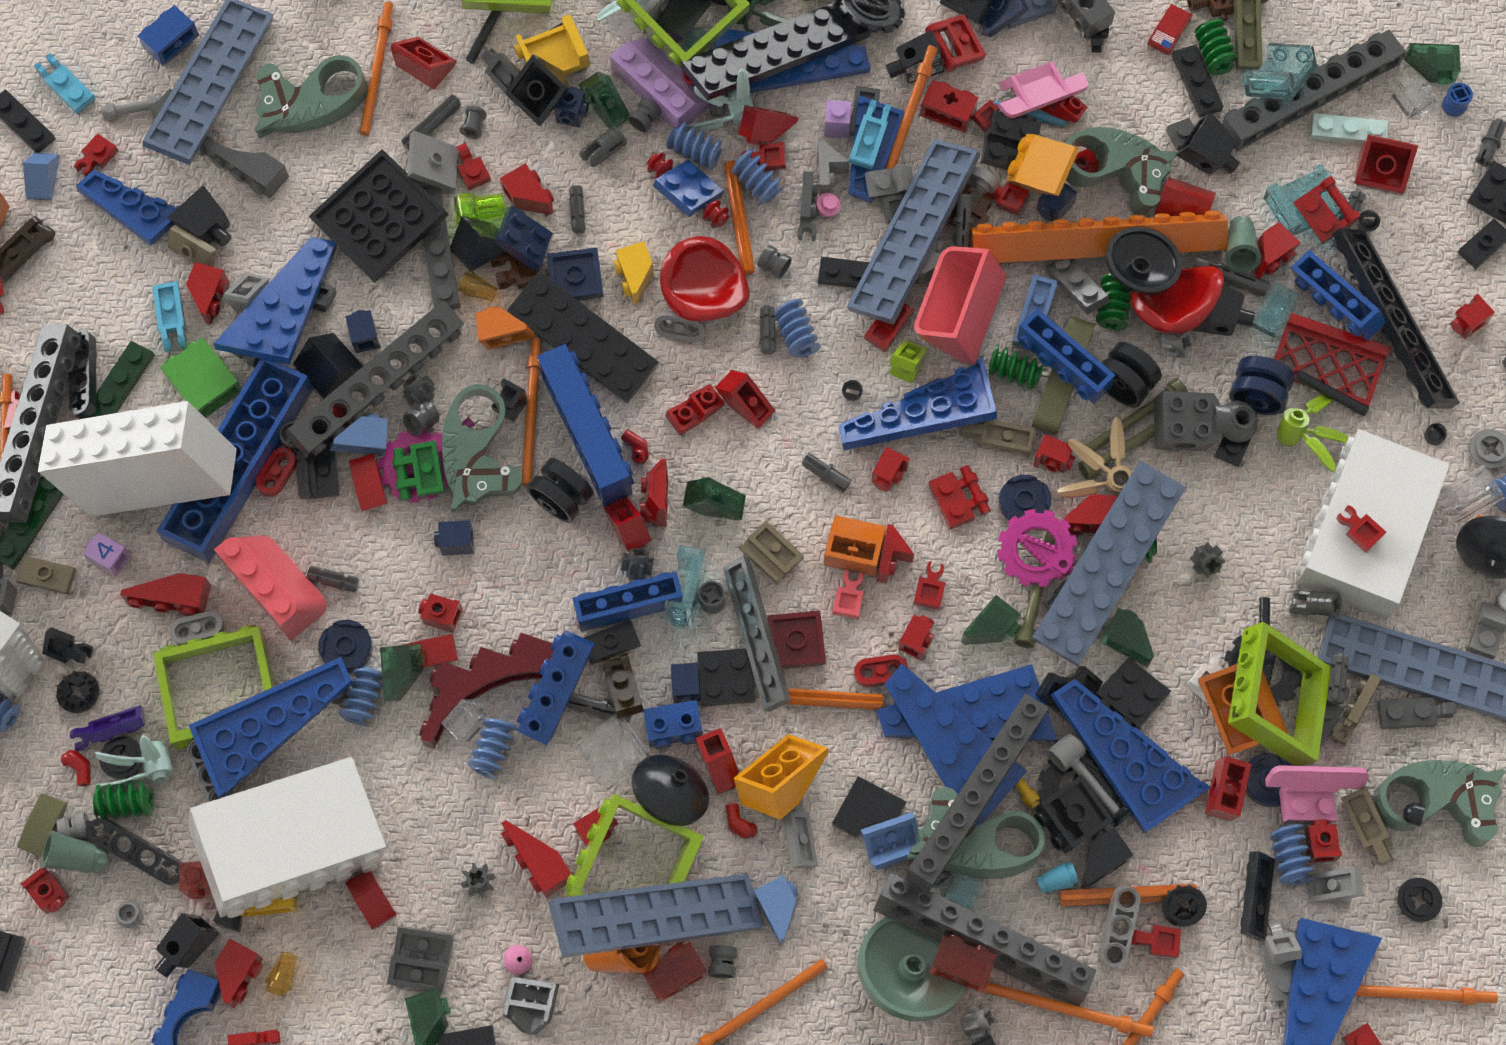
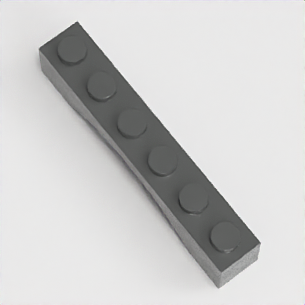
(257, 169)

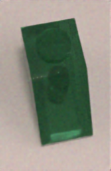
(1434, 61)
(604, 99)
(713, 499)
(993, 624)
(1129, 637)
(400, 669)
(428, 1016)

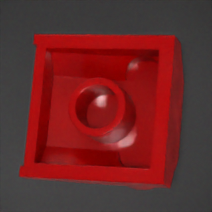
(656, 496)

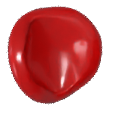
(703, 280)
(1182, 305)

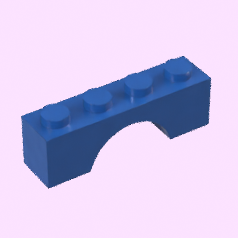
(194, 995)

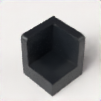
(514, 399)

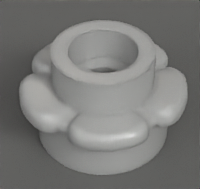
(123, 909)

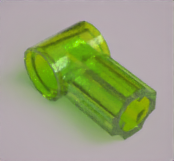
(478, 207)

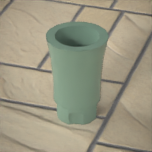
(1242, 250)
(72, 854)

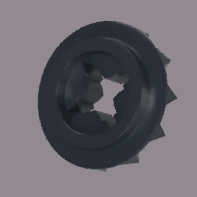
(89, 690)
(117, 747)
(1430, 894)
(1184, 917)

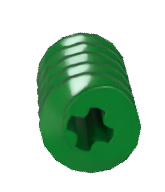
(1215, 46)
(1114, 314)
(1015, 367)
(122, 801)

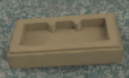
(191, 246)
(46, 575)

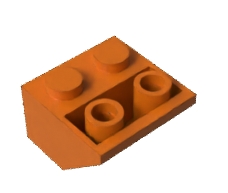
(854, 545)

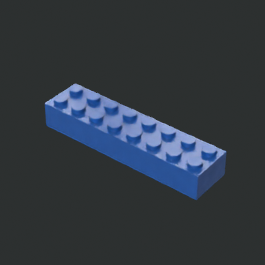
(253, 427)

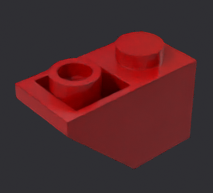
(525, 191)
(1276, 247)
(207, 287)
(1090, 514)
(718, 760)
(235, 970)

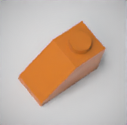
(500, 328)

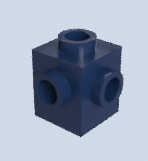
(572, 108)

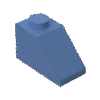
(364, 436)
(778, 905)

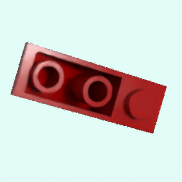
(176, 592)
(543, 862)

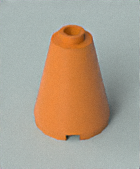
(630, 960)

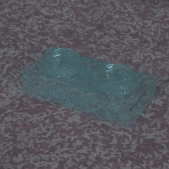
(1275, 310)

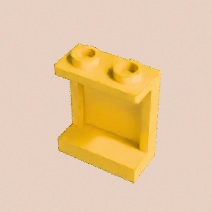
(557, 46)

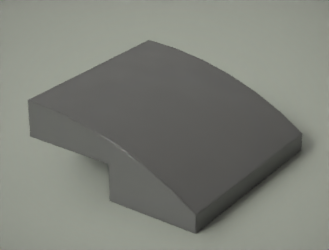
(420, 959)

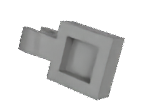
(1281, 945)

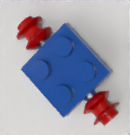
(688, 189)

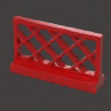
(1341, 341)

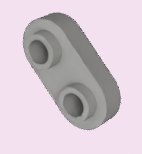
(983, 180)
(680, 328)
(197, 627)

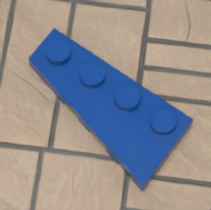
(857, 180)
(130, 207)

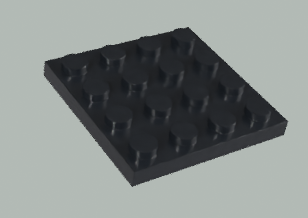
(378, 215)

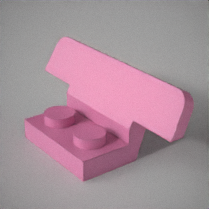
(1038, 89)
(1309, 790)

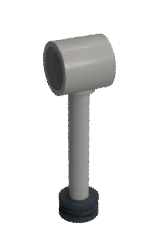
(1067, 754)

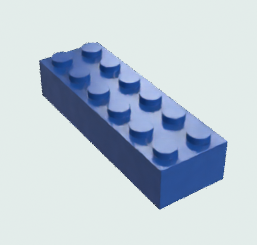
(586, 425)

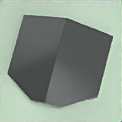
(530, 1004)

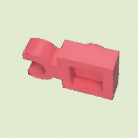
(848, 598)

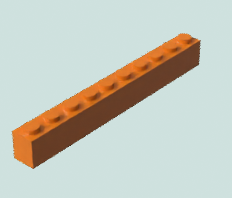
(1091, 237)

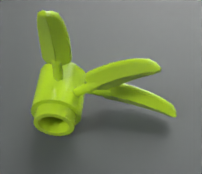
(1294, 427)

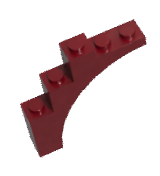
(488, 672)

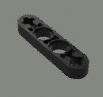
(78, 375)
(133, 856)

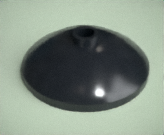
(1148, 252)
(1483, 545)
(670, 790)

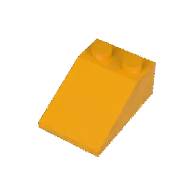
(1041, 164)
(780, 776)

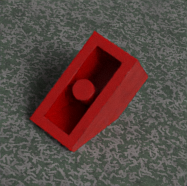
(764, 124)
(745, 398)
(627, 524)

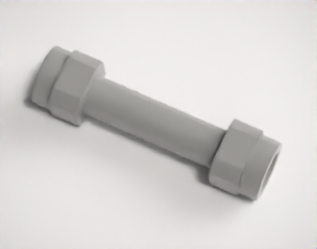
(111, 112)

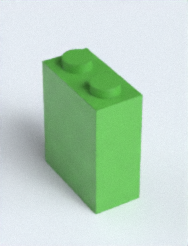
(201, 377)

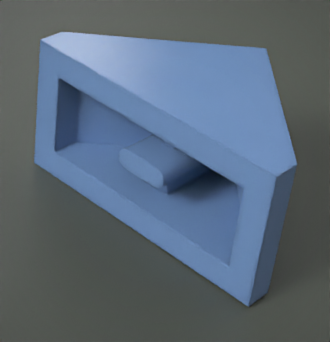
(40, 175)

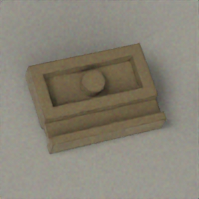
(771, 552)

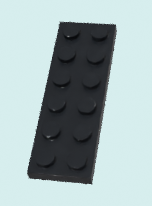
(598, 345)

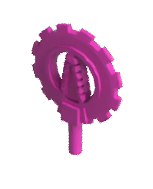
(404, 441)
(1055, 561)

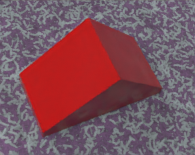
(370, 899)

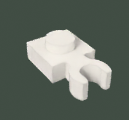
(1204, 670)

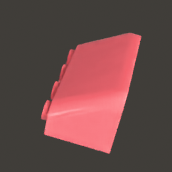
(960, 302)
(273, 582)

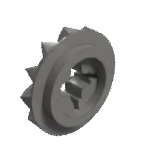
(1489, 437)

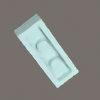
(1346, 129)

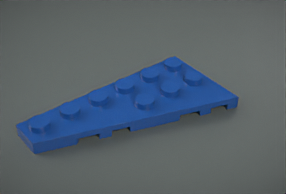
(837, 64)
(279, 313)
(927, 409)
(983, 702)
(251, 731)
(946, 736)
(1133, 764)
(1324, 980)

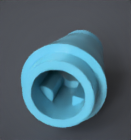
(1058, 878)

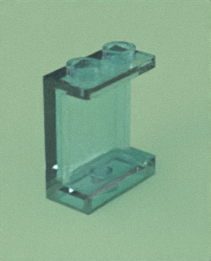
(1282, 73)
(1281, 199)
(692, 562)

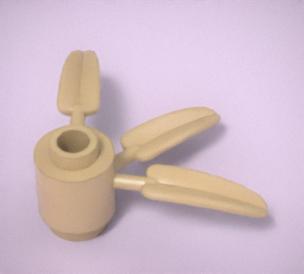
(1092, 459)

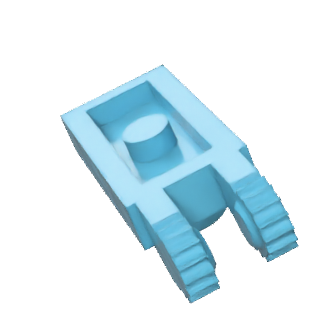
(66, 85)
(869, 137)
(170, 313)

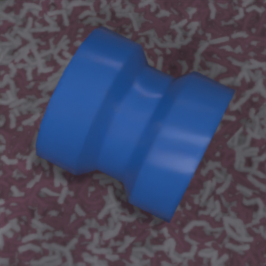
(1457, 99)

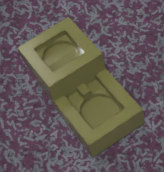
(40, 823)

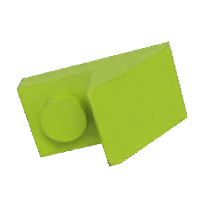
(907, 360)

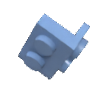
(890, 840)

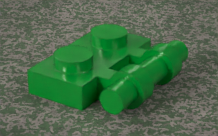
(426, 470)

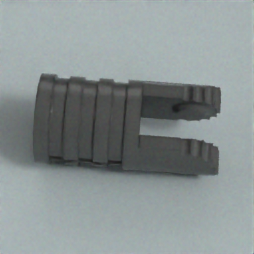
(603, 147)
(1317, 603)

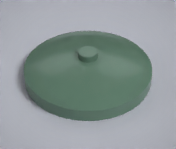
(896, 974)

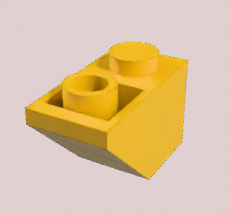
(636, 268)

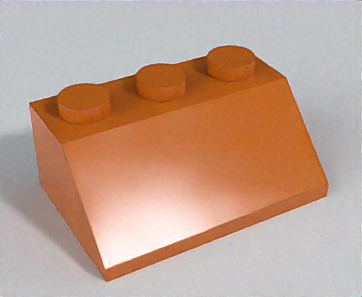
(1218, 692)

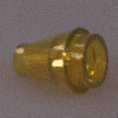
(475, 286)
(281, 976)

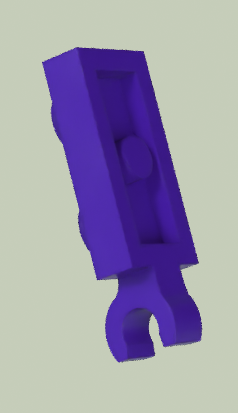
(109, 726)

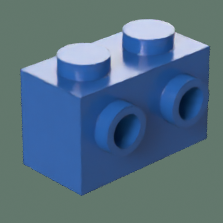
(168, 35)
(673, 724)

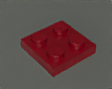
(798, 638)

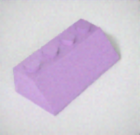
(658, 79)

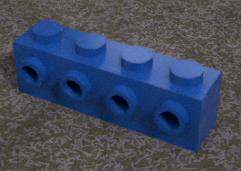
(1338, 295)
(1065, 356)
(626, 601)
(556, 686)

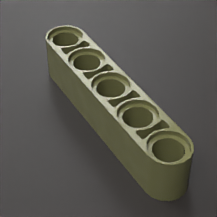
(1057, 393)

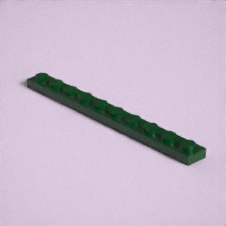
(110, 398)

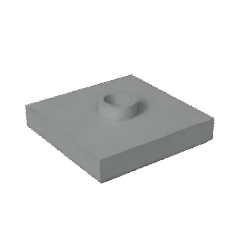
(432, 161)

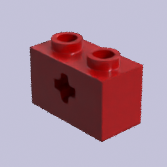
(937, 108)
(1228, 788)

